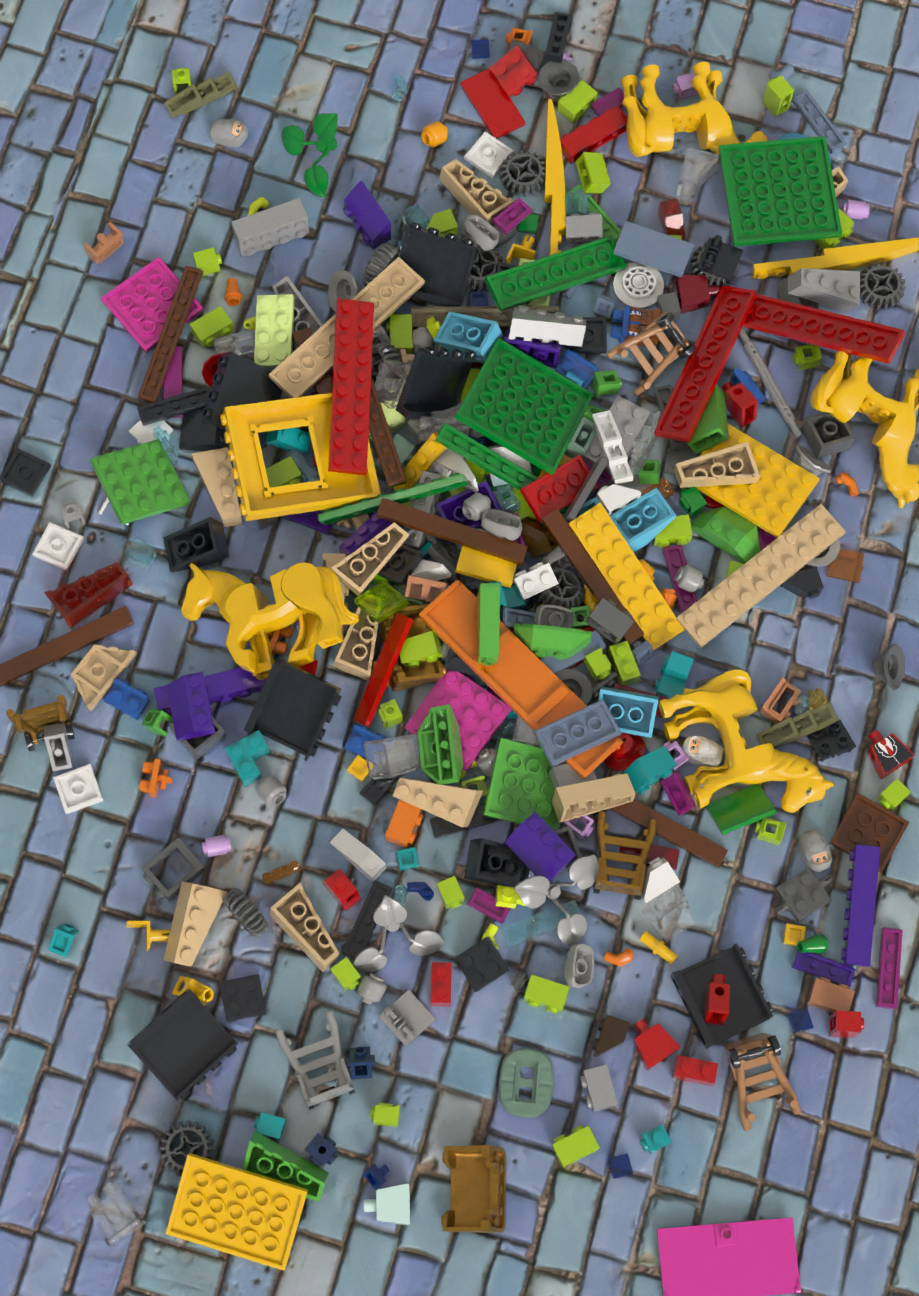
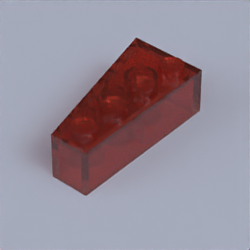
(89, 593)

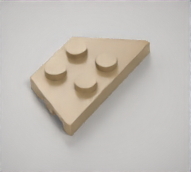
(97, 671)

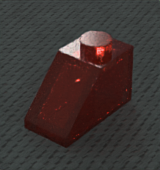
(671, 217)

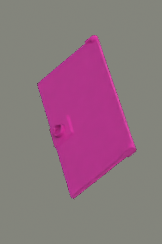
(729, 1259)

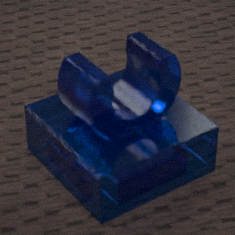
(376, 1176)

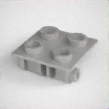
(407, 1018)

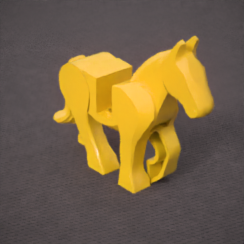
(300, 594)

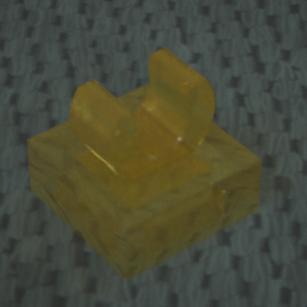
(817, 698)

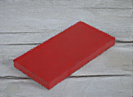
(492, 103)
(556, 490)

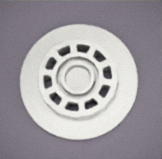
(638, 279)

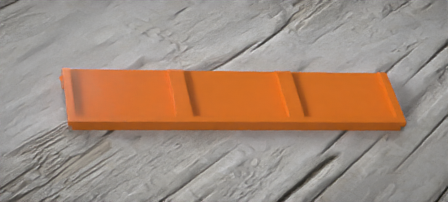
(517, 676)

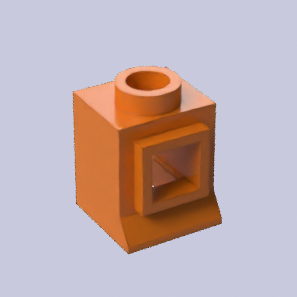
(520, 35)

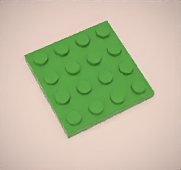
(140, 481)
(520, 785)

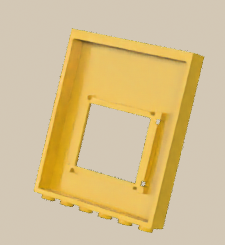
(250, 469)

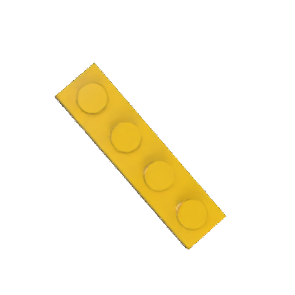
(422, 461)

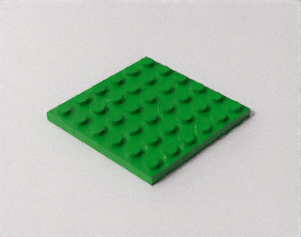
(779, 191)
(524, 406)

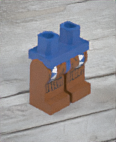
(632, 323)

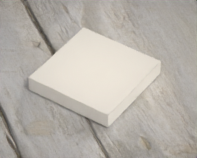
(488, 154)
(58, 546)
(78, 789)

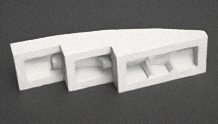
(612, 447)

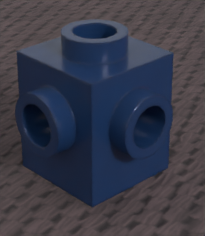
(360, 1062)
(318, 1143)

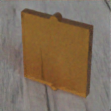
(846, 566)

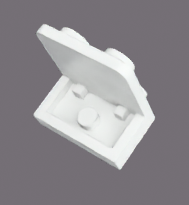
(537, 580)

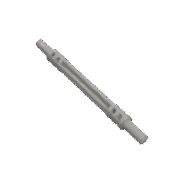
(770, 383)

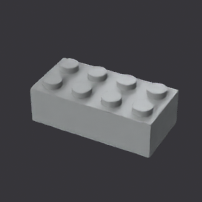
(270, 227)
(630, 424)

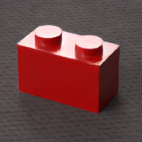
(441, 984)
(845, 1024)
(695, 1070)

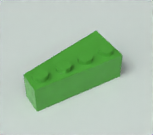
(281, 1164)

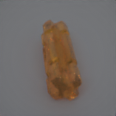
(281, 872)

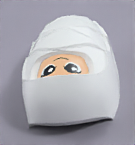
(703, 751)

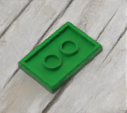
(740, 809)

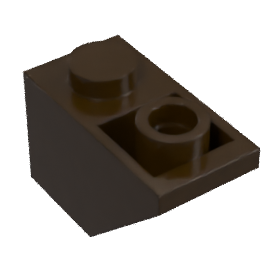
(537, 537)
(611, 1036)

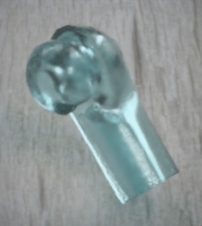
(503, 731)

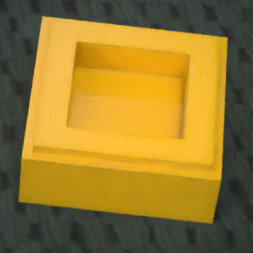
(358, 768)
(793, 934)

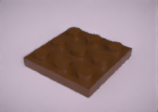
(870, 826)

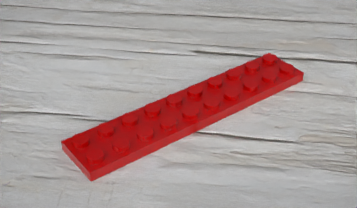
(824, 328)
(705, 364)
(351, 387)

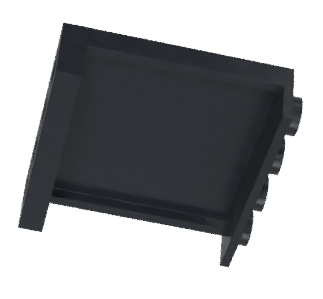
(441, 262)
(435, 381)
(238, 383)
(294, 708)
(746, 1000)
(183, 1044)

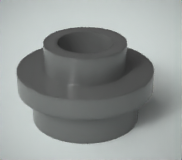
(520, 981)

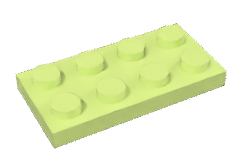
(273, 329)

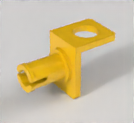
(523, 251)
(151, 935)
(201, 991)

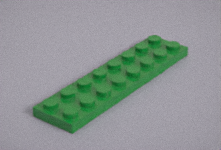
(554, 273)

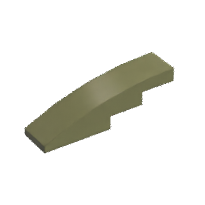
(200, 95)
(799, 726)

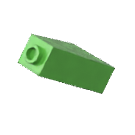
(713, 424)
(488, 623)

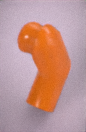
(849, 481)
(619, 959)

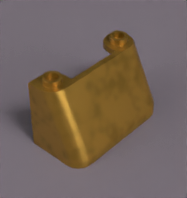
(402, 676)
(476, 1189)

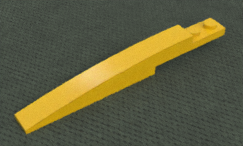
(554, 180)
(839, 258)

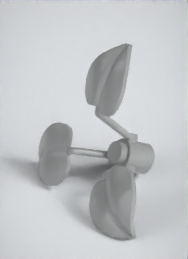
(536, 889)
(390, 916)

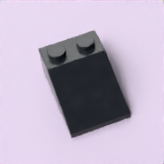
(199, 436)
(196, 544)
(494, 864)

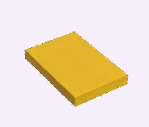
(485, 567)

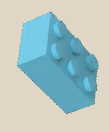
(631, 710)

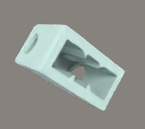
(391, 1204)

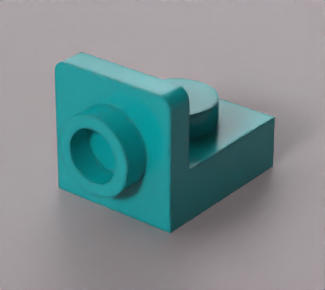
(63, 939)
(655, 1139)

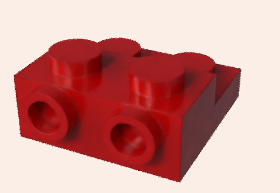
(514, 71)

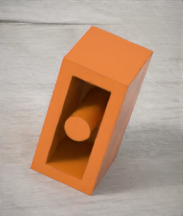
(403, 824)

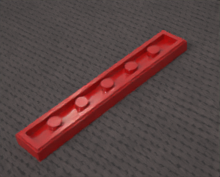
(383, 669)

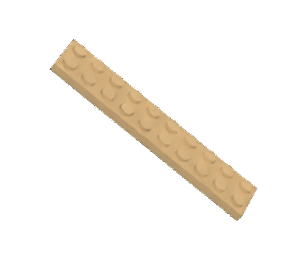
(316, 354)
(760, 575)

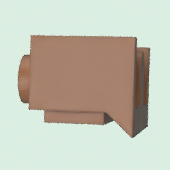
(106, 245)
(424, 588)
(771, 714)

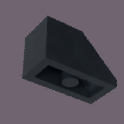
(805, 583)

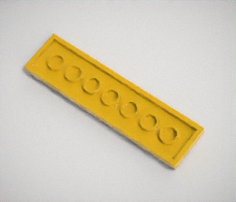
(626, 575)

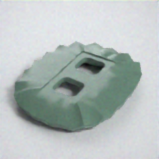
(541, 1083)

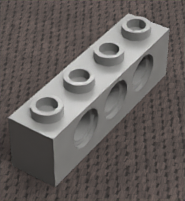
(428, 504)

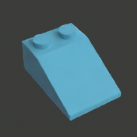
(468, 333)
(643, 519)

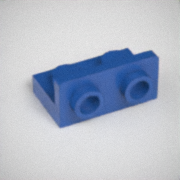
(573, 362)
(744, 378)
(127, 699)
(358, 737)

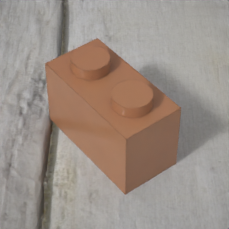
(830, 996)

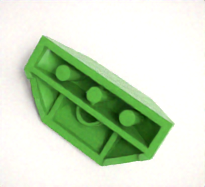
(728, 532)
(552, 640)
(441, 745)

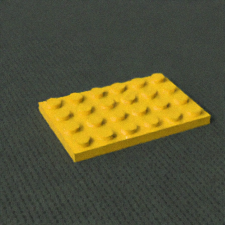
(777, 494)
(236, 1211)

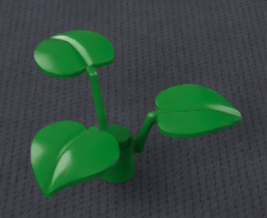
(325, 127)

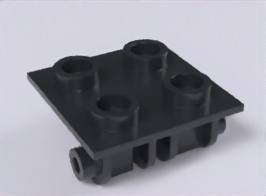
(720, 258)
(831, 741)

